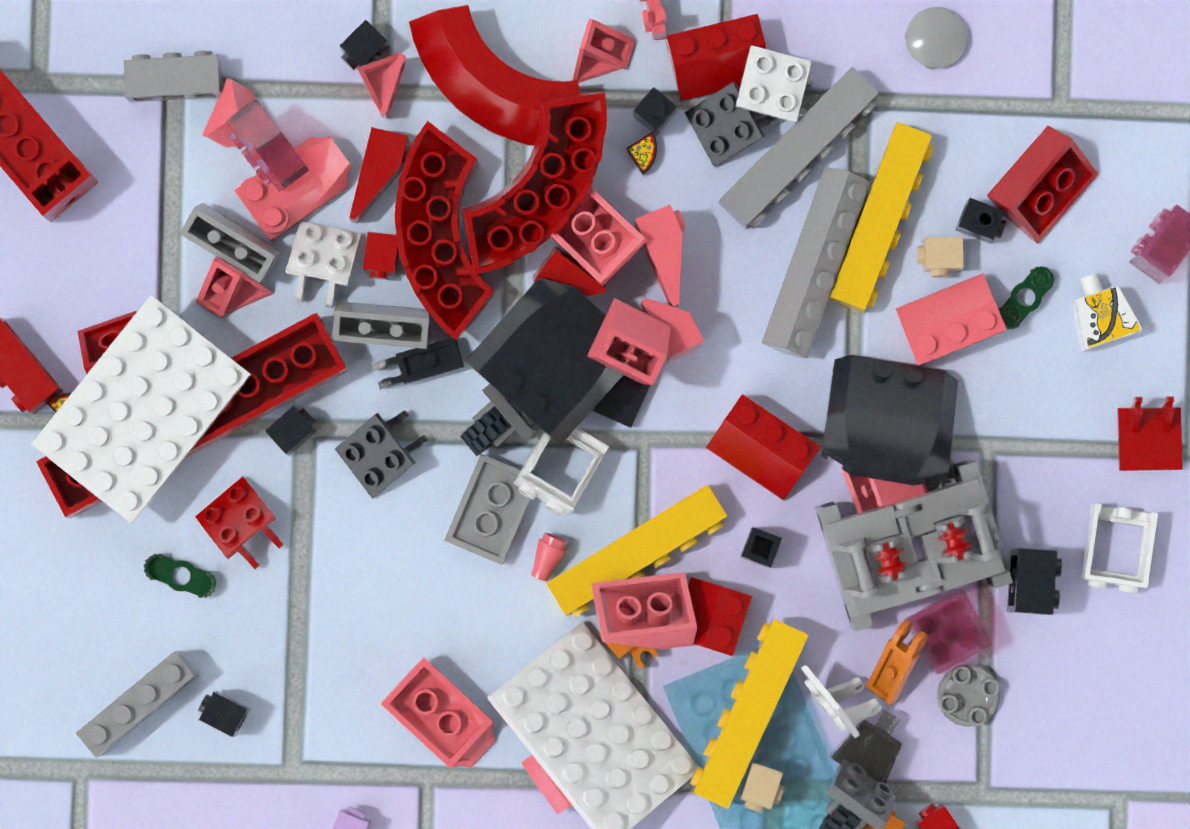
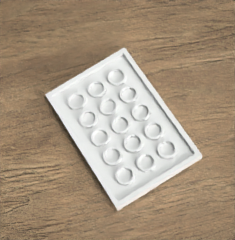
(141, 409)
(593, 732)

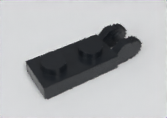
(422, 363)

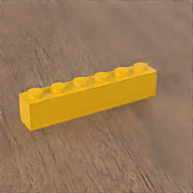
(880, 218)
(639, 548)
(749, 714)

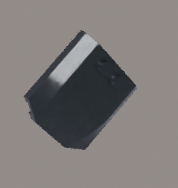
(542, 359)
(890, 420)

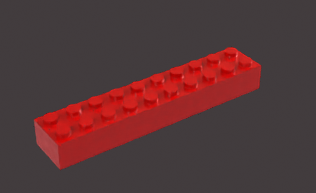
(280, 372)

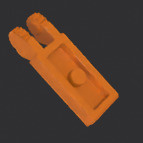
(896, 664)

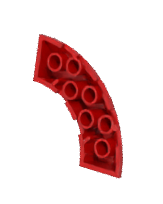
(478, 80)
(546, 188)
(430, 231)

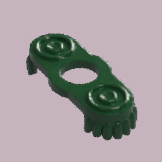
(1038, 281)
(161, 569)

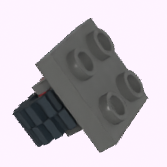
(497, 423)
(857, 799)

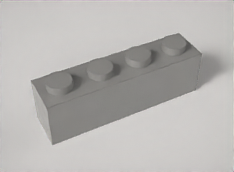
(137, 704)

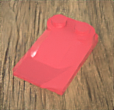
(283, 210)
(440, 716)

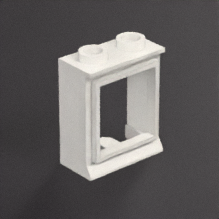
(556, 500)
(1124, 516)

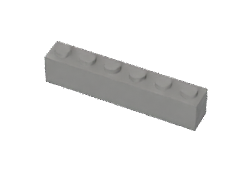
(798, 148)
(816, 262)

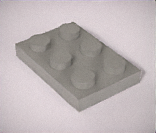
(489, 511)

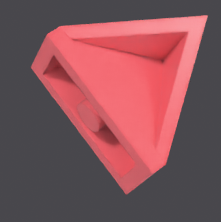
(601, 51)
(383, 80)
(230, 101)
(228, 289)

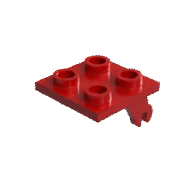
(1149, 437)
(237, 518)

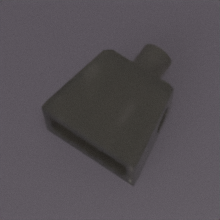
(873, 749)

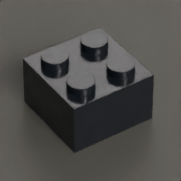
(1033, 581)

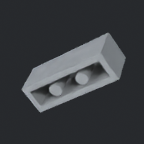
(172, 77)
(231, 242)
(381, 325)

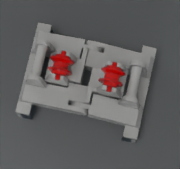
(948, 551)

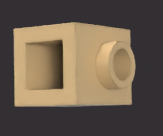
(941, 255)
(761, 787)

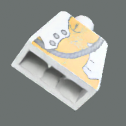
(1102, 315)

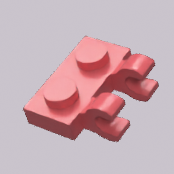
(654, 19)

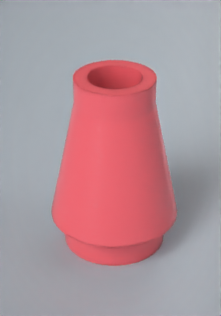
(548, 555)

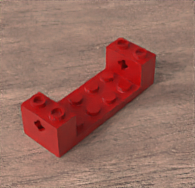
(37, 157)

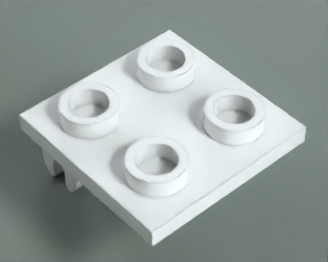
(774, 84)
(322, 254)
(831, 697)

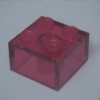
(265, 146)
(1165, 246)
(951, 630)

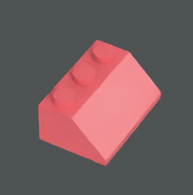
(951, 319)

